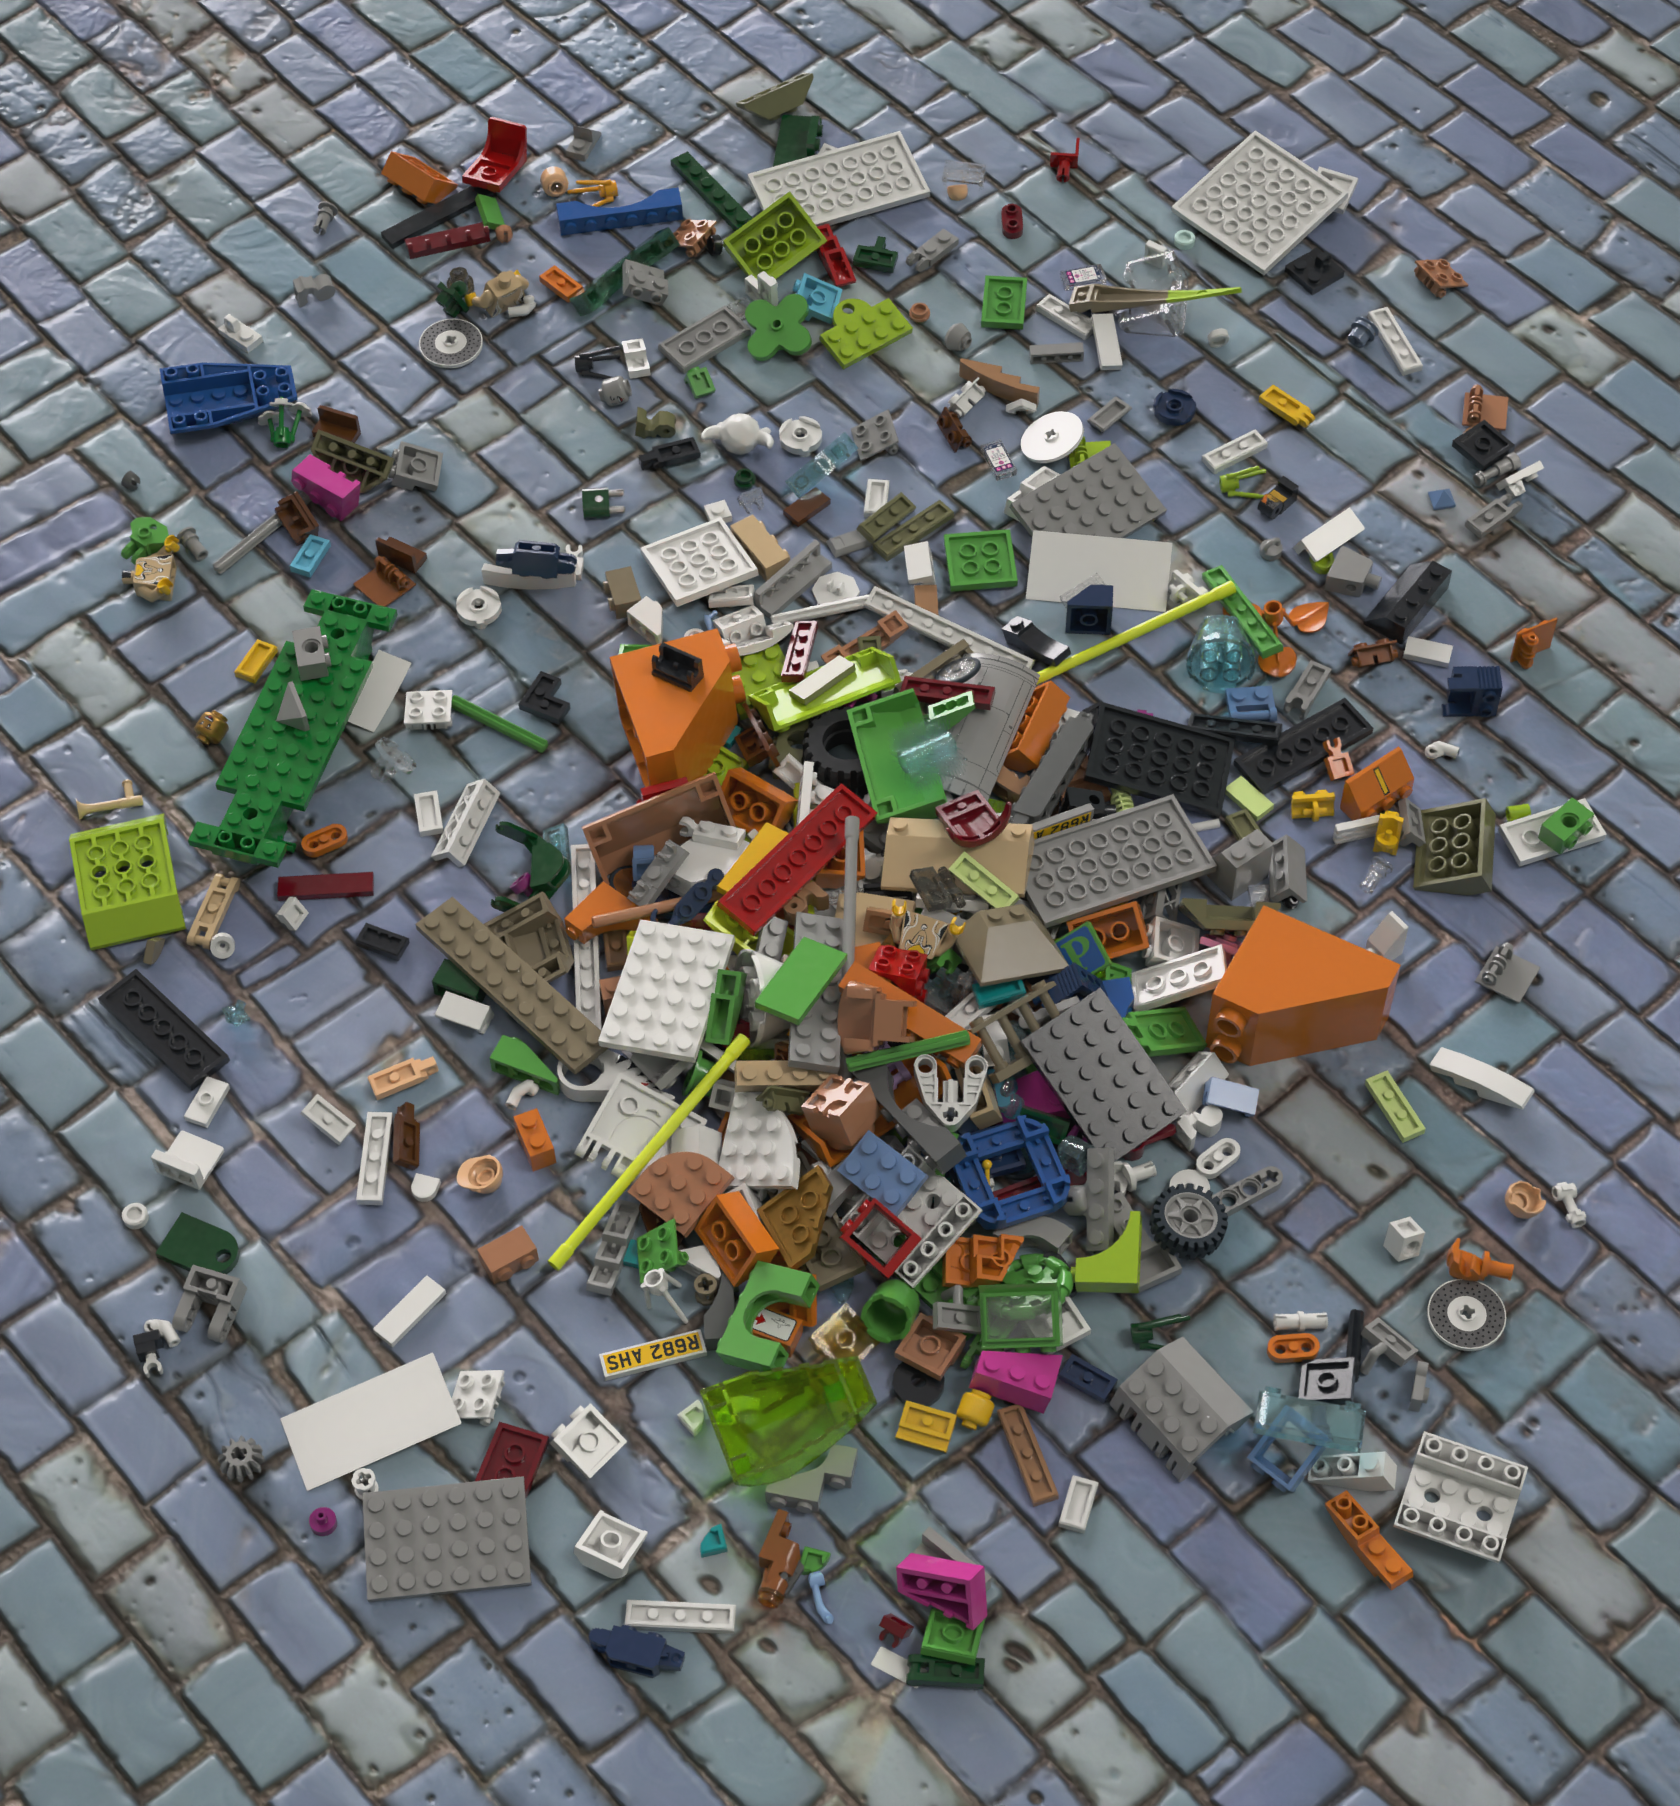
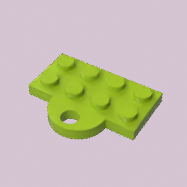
(864, 330)

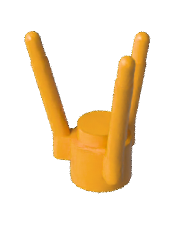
(606, 189)

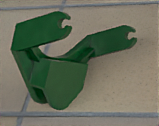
(548, 864)

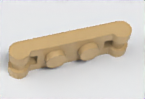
(213, 910)

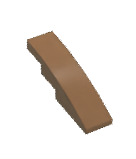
(998, 383)

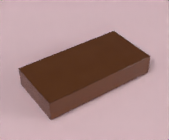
(806, 506)

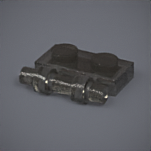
(932, 888)

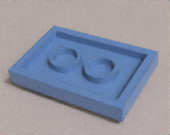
(882, 1173)

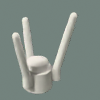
(657, 1284)

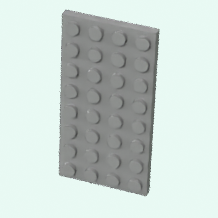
(1114, 861)

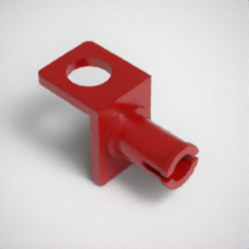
(1064, 162)

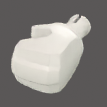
(1127, 1177)

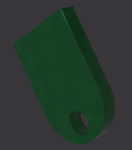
(198, 1244)

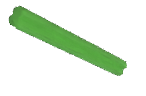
(499, 724)
(908, 1050)

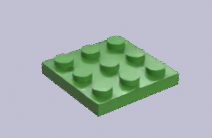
(980, 560)

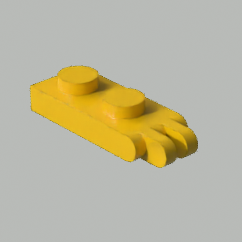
(1286, 406)

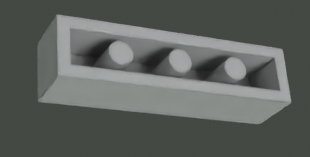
(1056, 353)

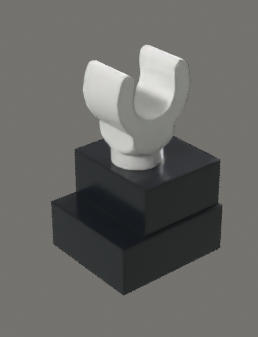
(147, 1349)

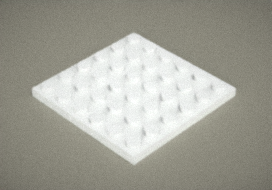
(1259, 202)

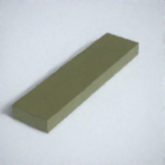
(913, 530)

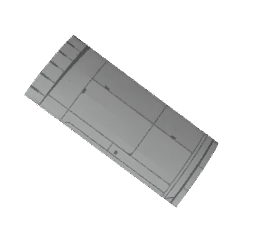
(989, 733)

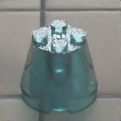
(1220, 654)

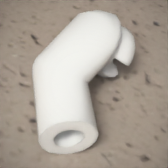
(524, 309)
(1439, 749)
(527, 1086)
(166, 1331)

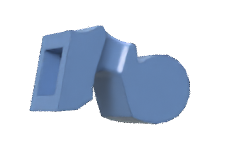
(642, 858)

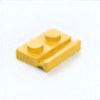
(926, 1426)

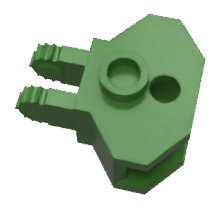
(143, 539)

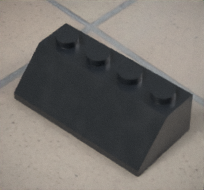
(1409, 600)

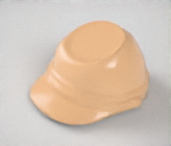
(480, 1174)

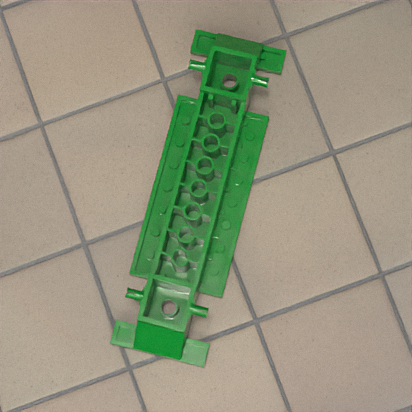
(280, 765)

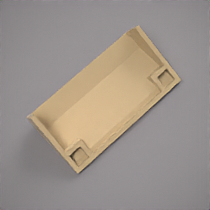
(924, 843)

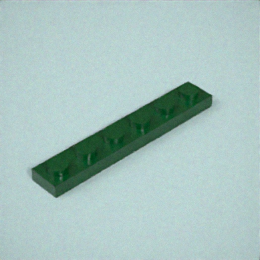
(711, 191)

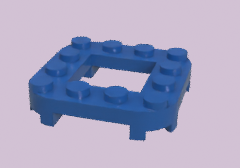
(1043, 1157)

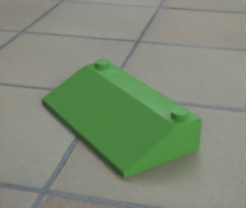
(886, 789)

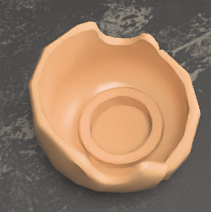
(1524, 1200)

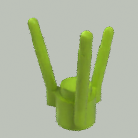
(1230, 482)

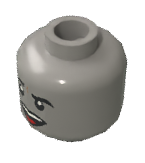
(615, 391)

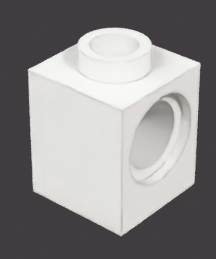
(1404, 1239)

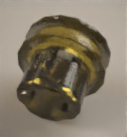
(460, 274)

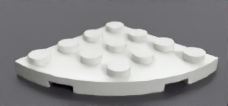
(759, 1146)

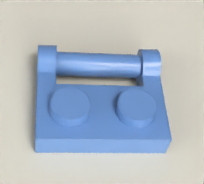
(1249, 700)

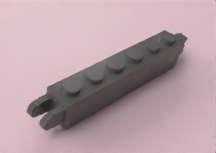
(1055, 770)

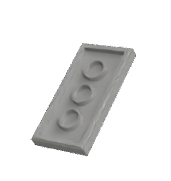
(704, 339)

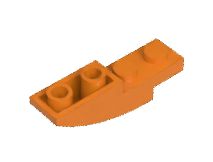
(1367, 1542)

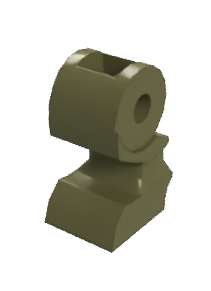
(662, 424)

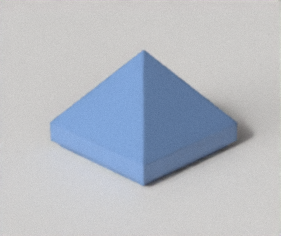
(1441, 499)

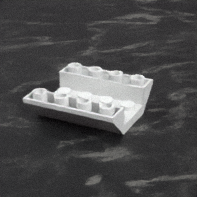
(935, 1226)
(1465, 1484)

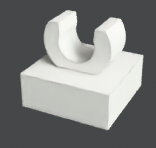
(292, 913)

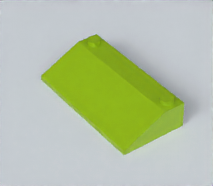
(873, 672)

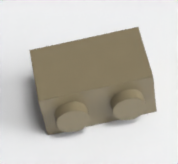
(622, 590)

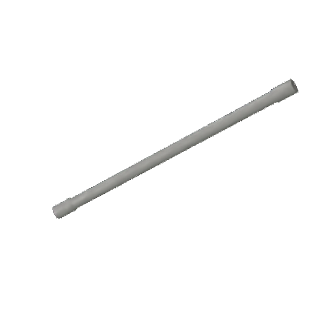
(849, 917)

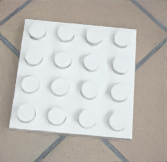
(699, 561)

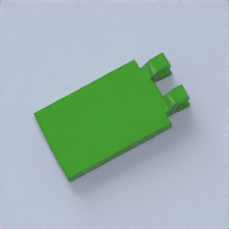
(1165, 1031)

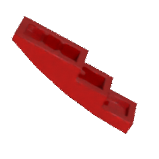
(835, 259)

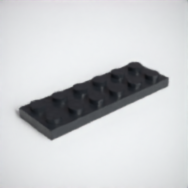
(1302, 746)
(164, 1029)

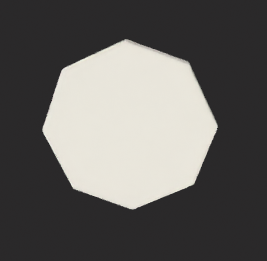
(834, 588)

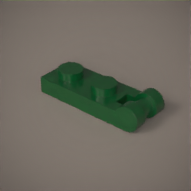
(944, 1672)

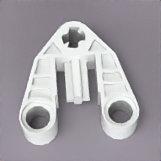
(928, 1089)

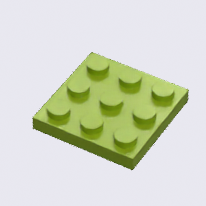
(759, 672)

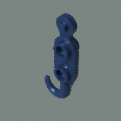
(694, 899)

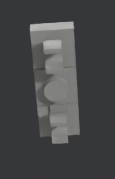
(658, 874)

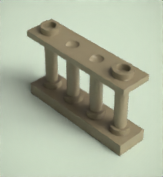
(1002, 1068)

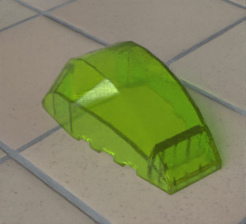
(785, 1417)

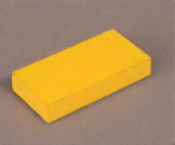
(256, 661)

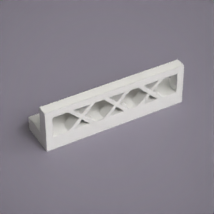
(466, 822)

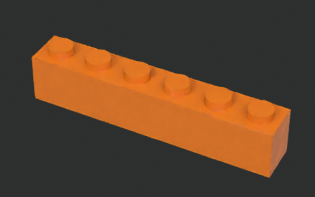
(921, 1020)

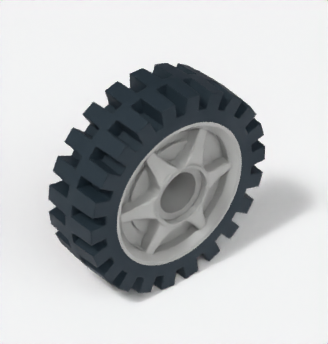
(1194, 1238)

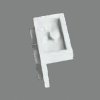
(188, 1159)

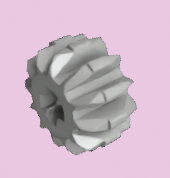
(244, 1449)

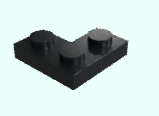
(540, 699)

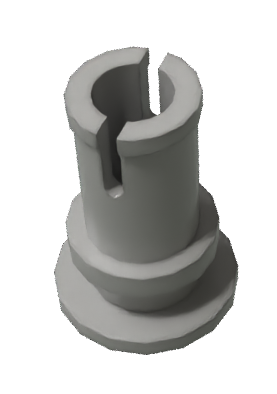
(325, 215)
(190, 541)

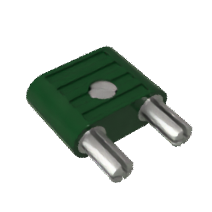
(597, 503)

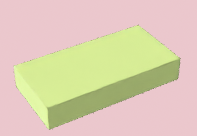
(1249, 797)

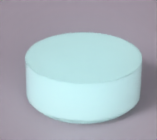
(1184, 239)

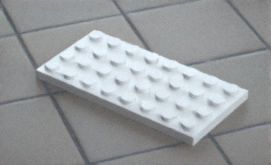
(846, 180)

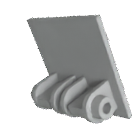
(875, 436)
(1507, 973)

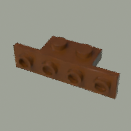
(756, 742)

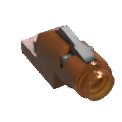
(780, 1562)

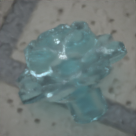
(236, 1014)

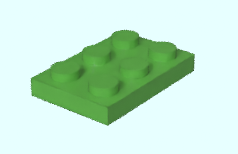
(1004, 302)

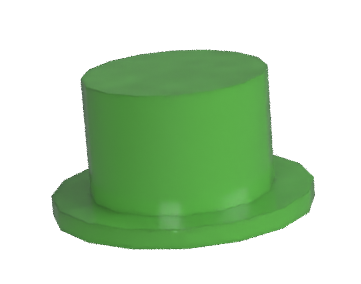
(696, 1074)

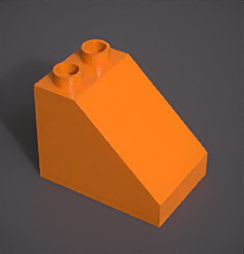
(671, 728)
(1297, 993)

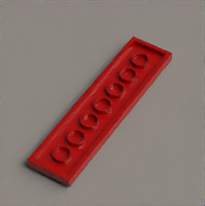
(794, 860)

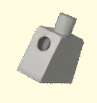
(1351, 574)

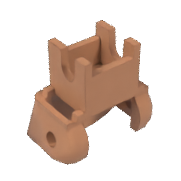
(870, 1018)

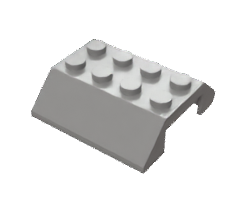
(1179, 1405)

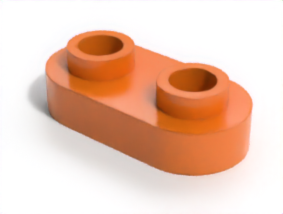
(323, 840)
(1292, 1345)

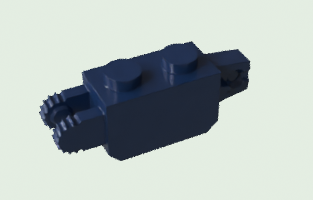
(536, 559)
(636, 1651)

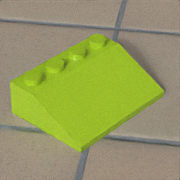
(774, 239)

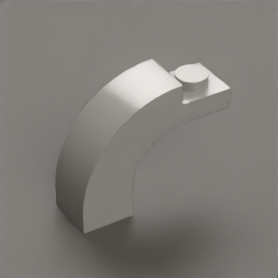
(1041, 1233)

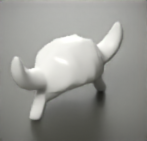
(739, 434)

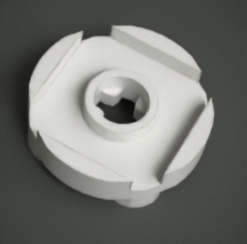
(800, 445)
(478, 617)

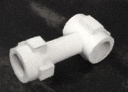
(1567, 1192)

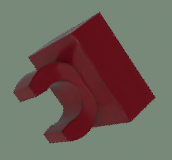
(896, 1627)

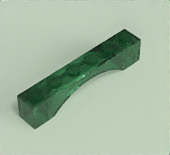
(611, 280)

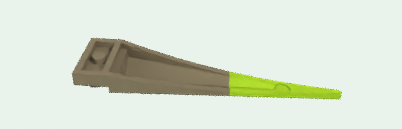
(1111, 298)

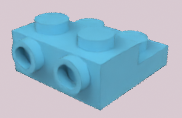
(820, 296)

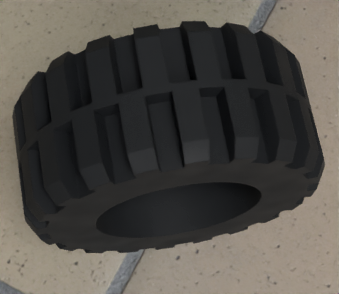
(823, 735)

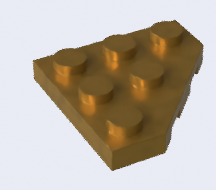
(798, 1217)

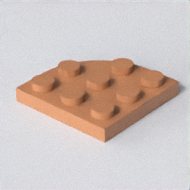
(681, 1188)

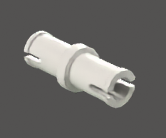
(1300, 1321)

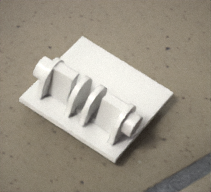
(428, 708)
(478, 1394)

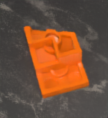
(979, 1260)

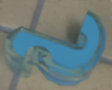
(1006, 1096)

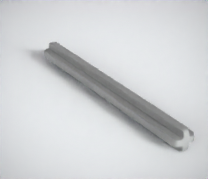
(251, 541)

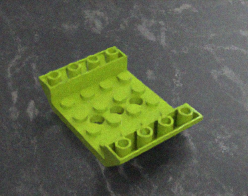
(131, 902)

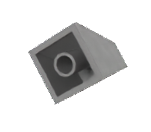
(1243, 864)

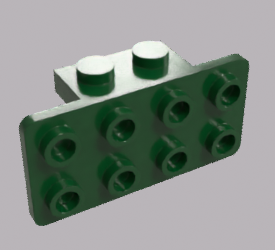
(798, 138)

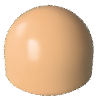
(957, 192)

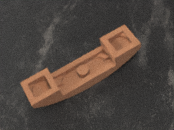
(888, 628)

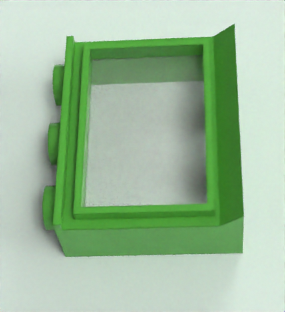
(1021, 1316)

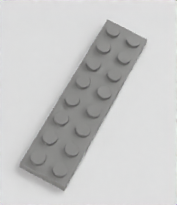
(816, 1039)

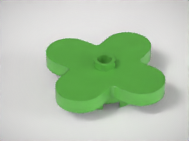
(778, 327)

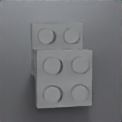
(659, 1070)

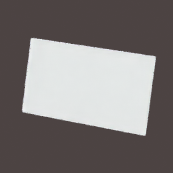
(1133, 567)
(370, 1421)

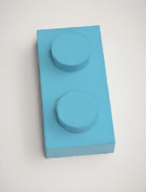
(310, 555)

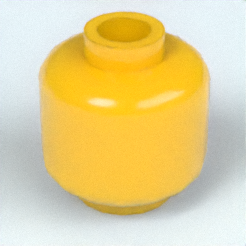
(975, 1409)

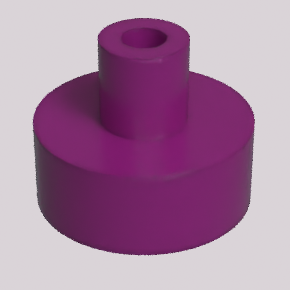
(522, 884)
(323, 1521)

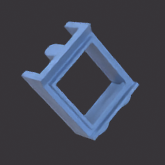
(1281, 1479)

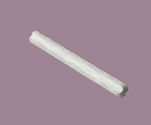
(820, 610)

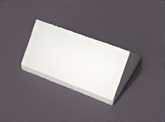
(698, 1140)

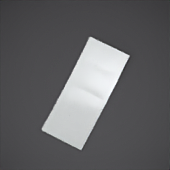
(379, 690)

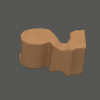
(809, 895)

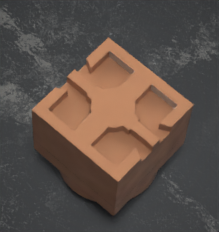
(842, 1111)

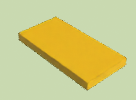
(759, 847)

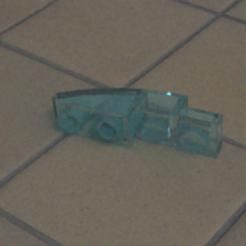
(821, 465)

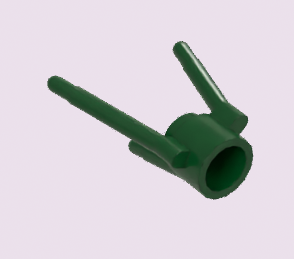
(1143, 1331)

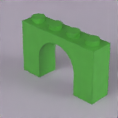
(765, 1286)

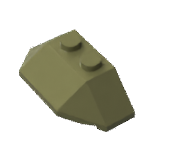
(779, 98)
(352, 459)

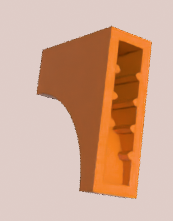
(600, 901)

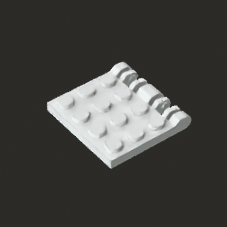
(628, 1122)

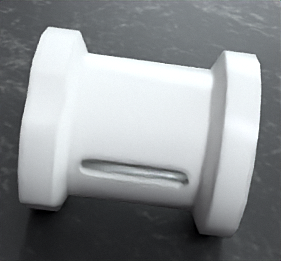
(367, 1477)

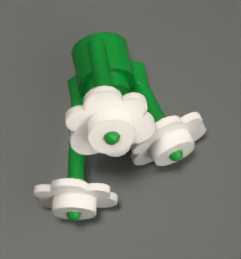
(282, 436)

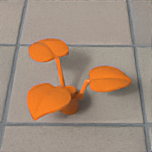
(1308, 619)

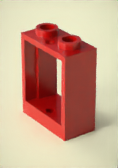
(898, 1256)

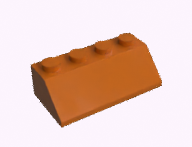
(1037, 727)

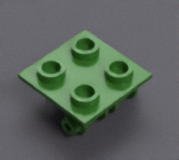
(660, 1250)

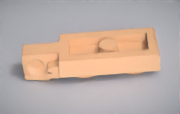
(401, 1076)

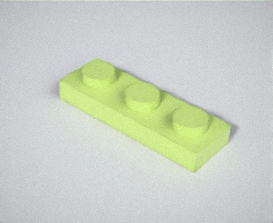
(983, 882)
(1395, 1106)

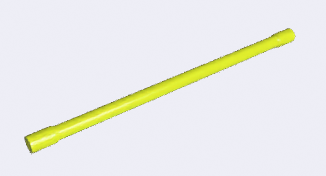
(1216, 594)
(567, 1249)

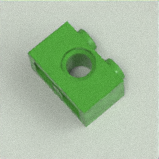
(1566, 826)

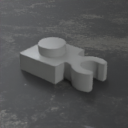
(1419, 1391)

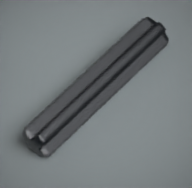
(1354, 1339)

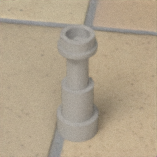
(1509, 463)

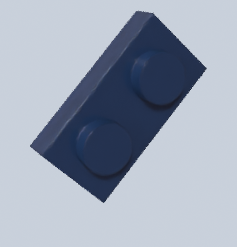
(1088, 1378)

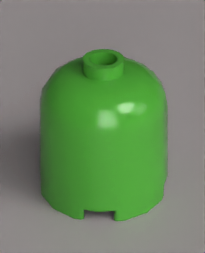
(891, 1311)

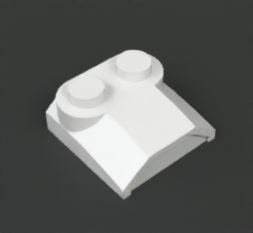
(609, 1545)

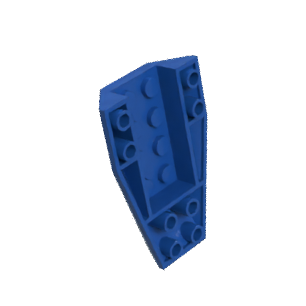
(222, 393)

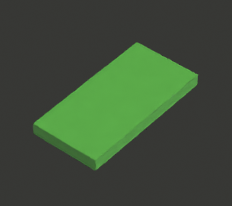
(801, 980)

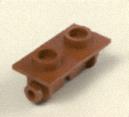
(1382, 650)

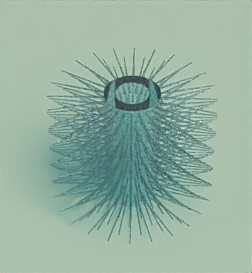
(927, 752)

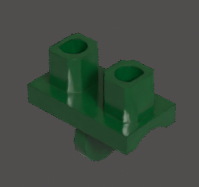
(452, 299)

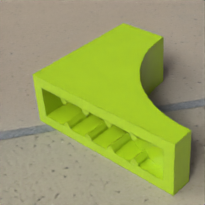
(1116, 1267)

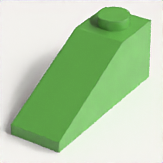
(519, 1062)

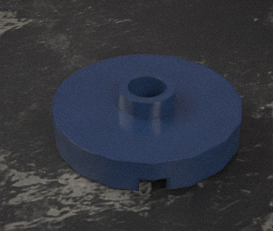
(1174, 407)

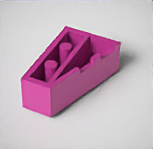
(326, 487)
(1017, 1377)
(946, 1585)

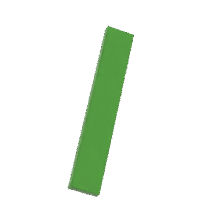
(1238, 605)

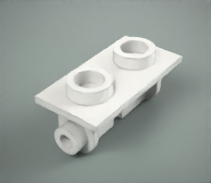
(970, 391)

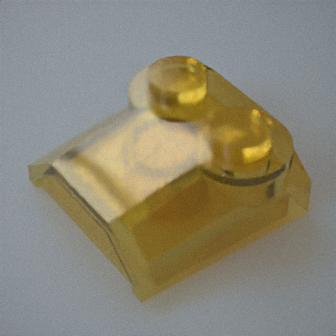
(843, 1336)

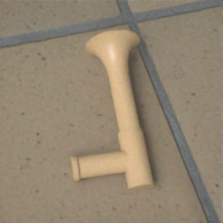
(127, 802)

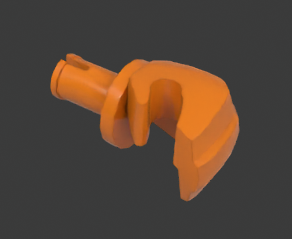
(1472, 1268)

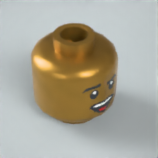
(211, 727)

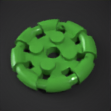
(1032, 1272)

